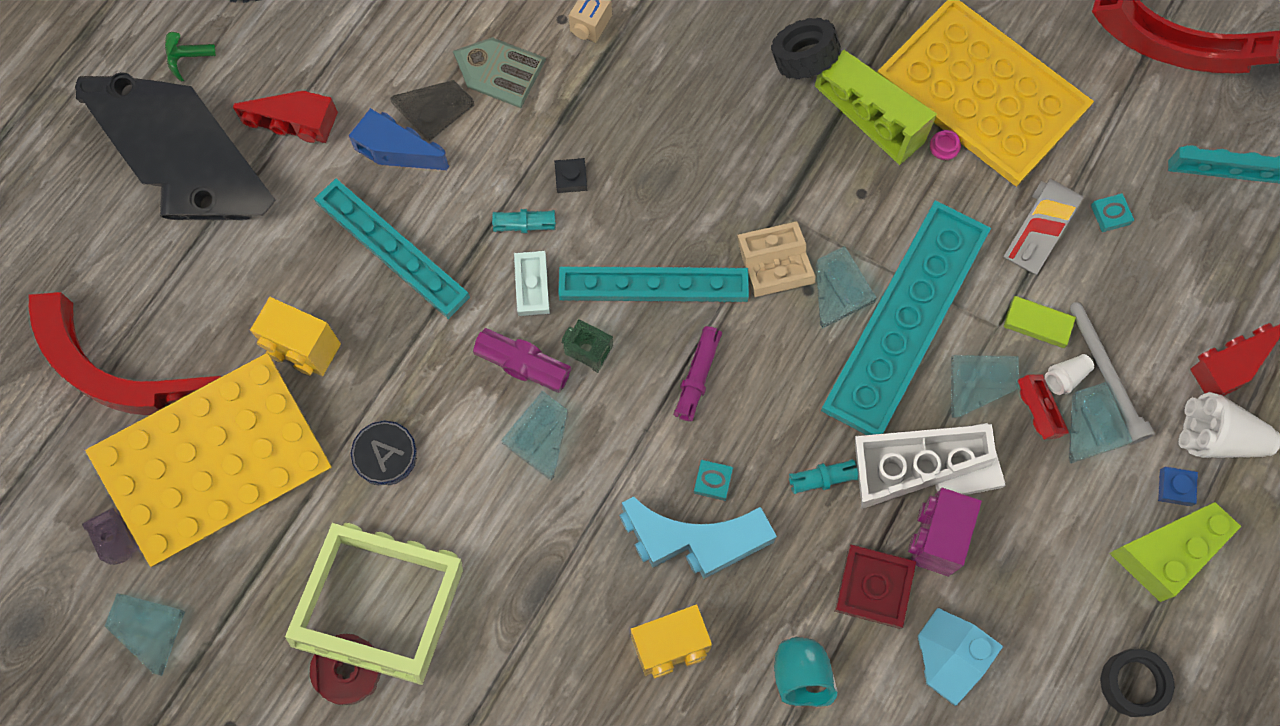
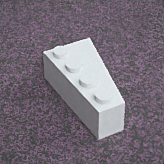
(915, 460)

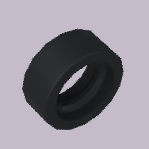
(1160, 671)

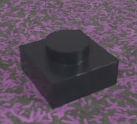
(570, 175)

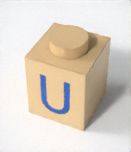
(590, 18)

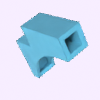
(710, 545)

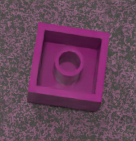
(944, 532)

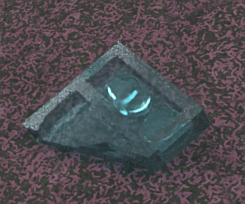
(981, 381)
(539, 434)
(145, 629)

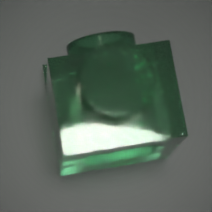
(587, 334)

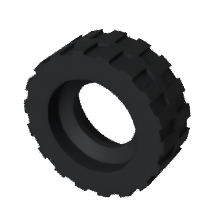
(810, 61)

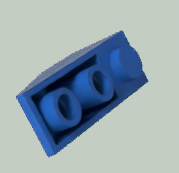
(389, 144)

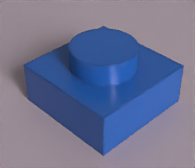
(1178, 486)

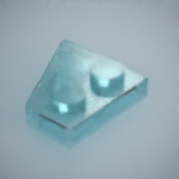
(840, 287)
(1095, 424)

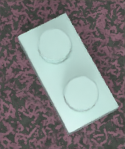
(531, 283)

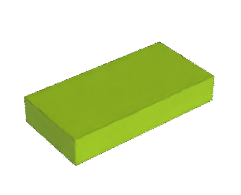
(1039, 322)

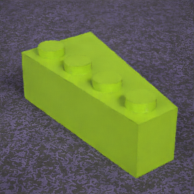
(877, 106)

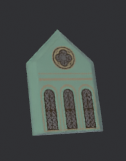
(499, 69)

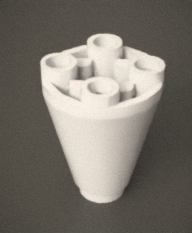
(1225, 430)

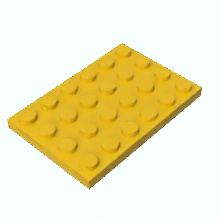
(986, 90)
(208, 459)

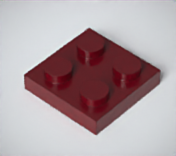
(875, 586)

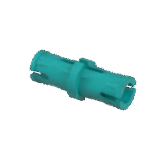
(524, 221)
(823, 476)

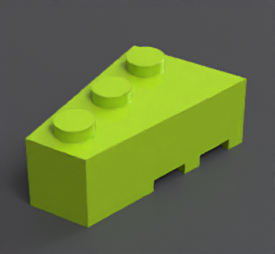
(1177, 552)

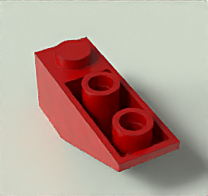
(294, 113)
(1237, 364)

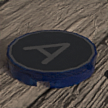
(383, 453)

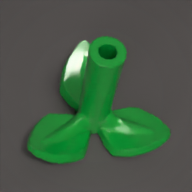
(175, 52)

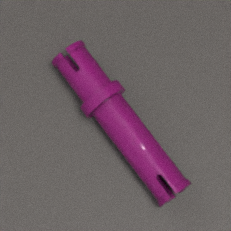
(694, 383)

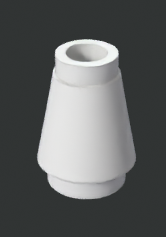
(1068, 374)

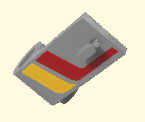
(1043, 225)

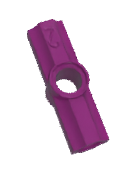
(522, 360)

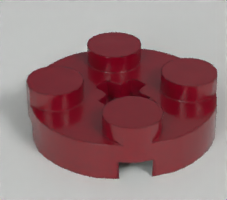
(334, 686)

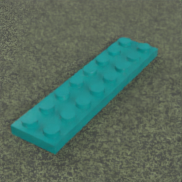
(905, 320)

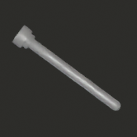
(1136, 426)

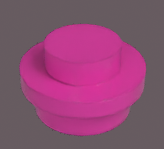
(945, 145)

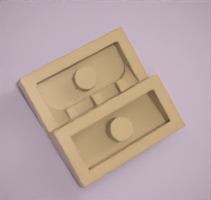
(776, 259)

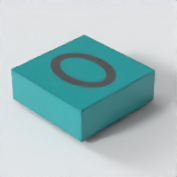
(1112, 212)
(713, 480)

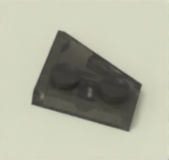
(433, 107)

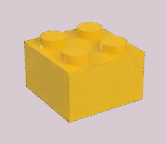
(295, 337)
(671, 641)

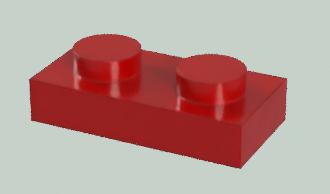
(1043, 407)

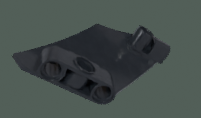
(175, 145)

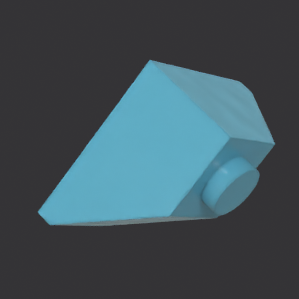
(955, 654)

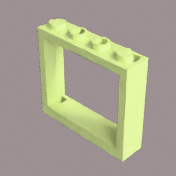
(359, 654)

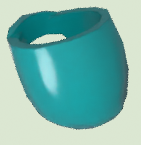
(802, 664)

